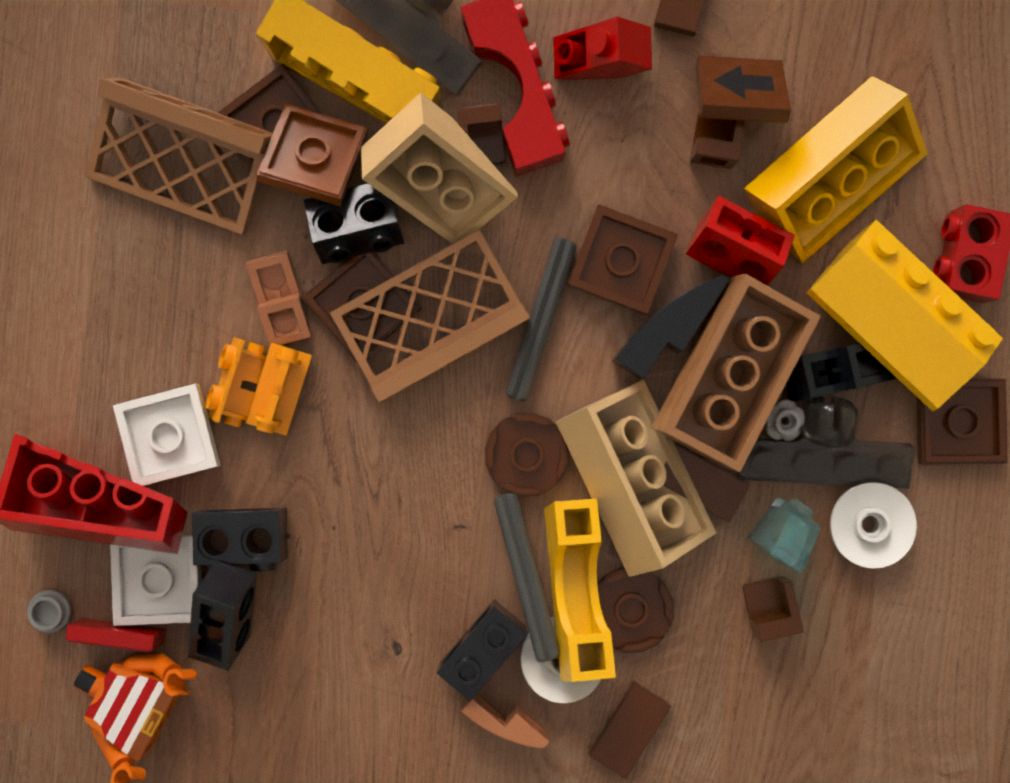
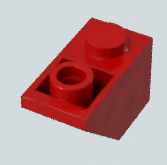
(603, 51)

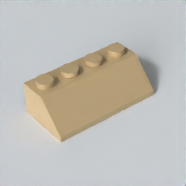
(626, 474)

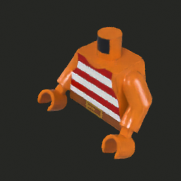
(131, 707)

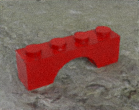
(498, 36)

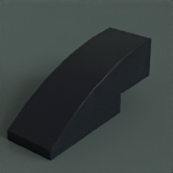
(669, 327)
(835, 372)

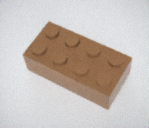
(736, 372)

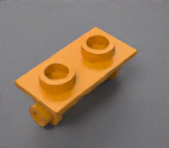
(278, 389)
(227, 396)

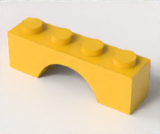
(579, 622)

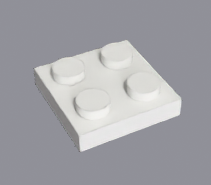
(166, 435)
(153, 584)

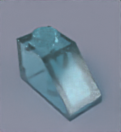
(787, 533)

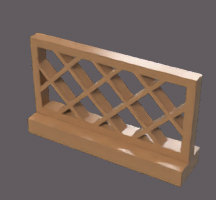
(184, 118)
(446, 350)

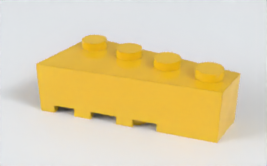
(342, 60)

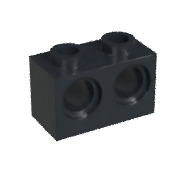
(354, 218)
(239, 528)
(221, 615)
(482, 650)

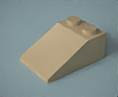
(435, 171)

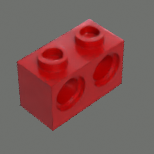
(739, 242)
(985, 259)

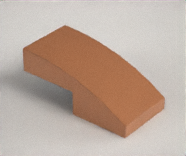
(278, 298)
(515, 726)

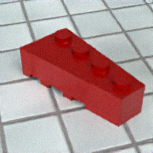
(78, 501)

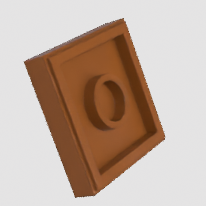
(312, 154)

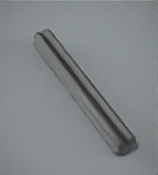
(541, 319)
(527, 577)

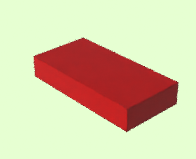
(123, 637)

